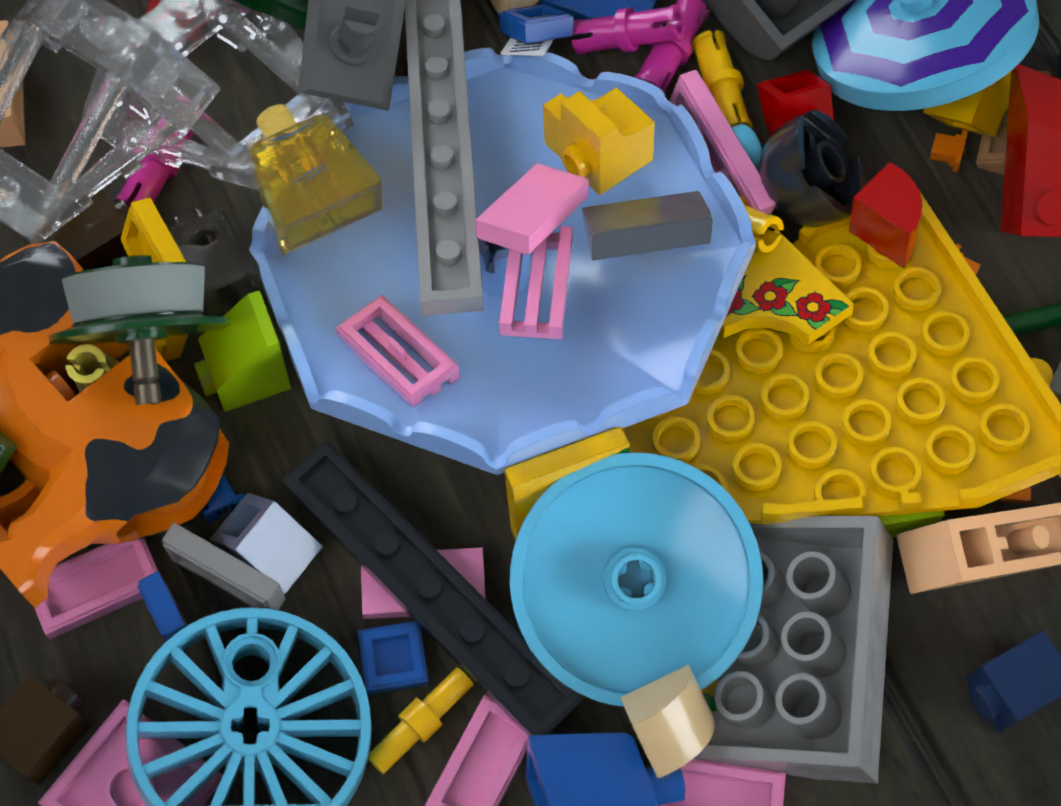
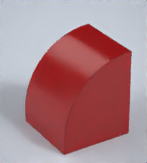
(792, 97)
(888, 214)

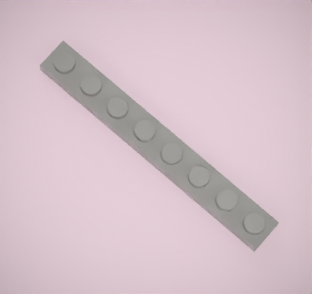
(442, 159)

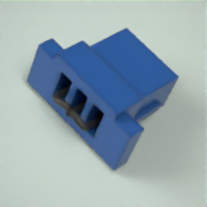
(222, 502)

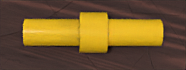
(419, 720)

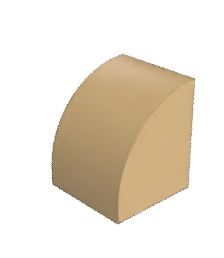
(670, 720)

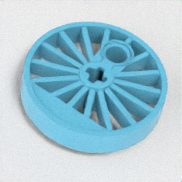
(228, 713)

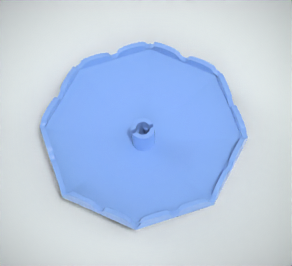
(631, 322)

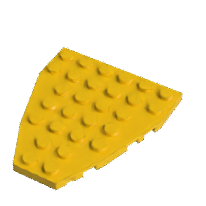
(829, 422)

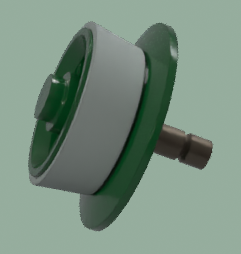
(136, 306)

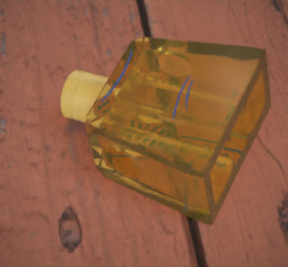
(310, 178)

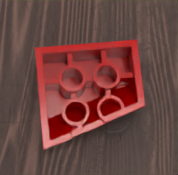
(1032, 155)

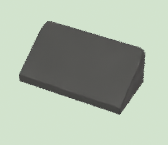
(647, 225)

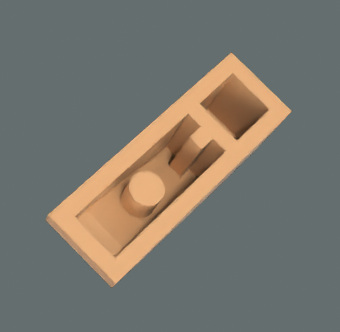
(981, 547)

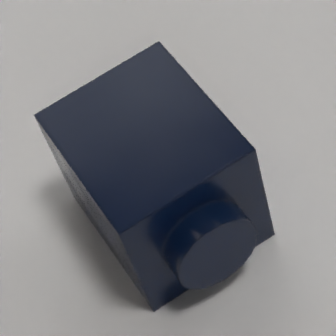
(1017, 682)

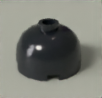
(810, 171)

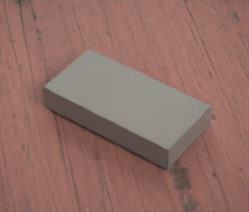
(222, 569)

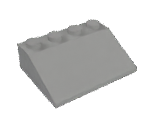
(814, 667)

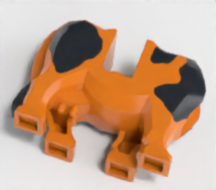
(93, 459)

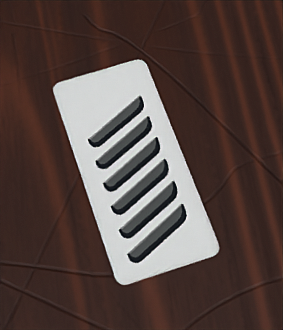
(516, 47)

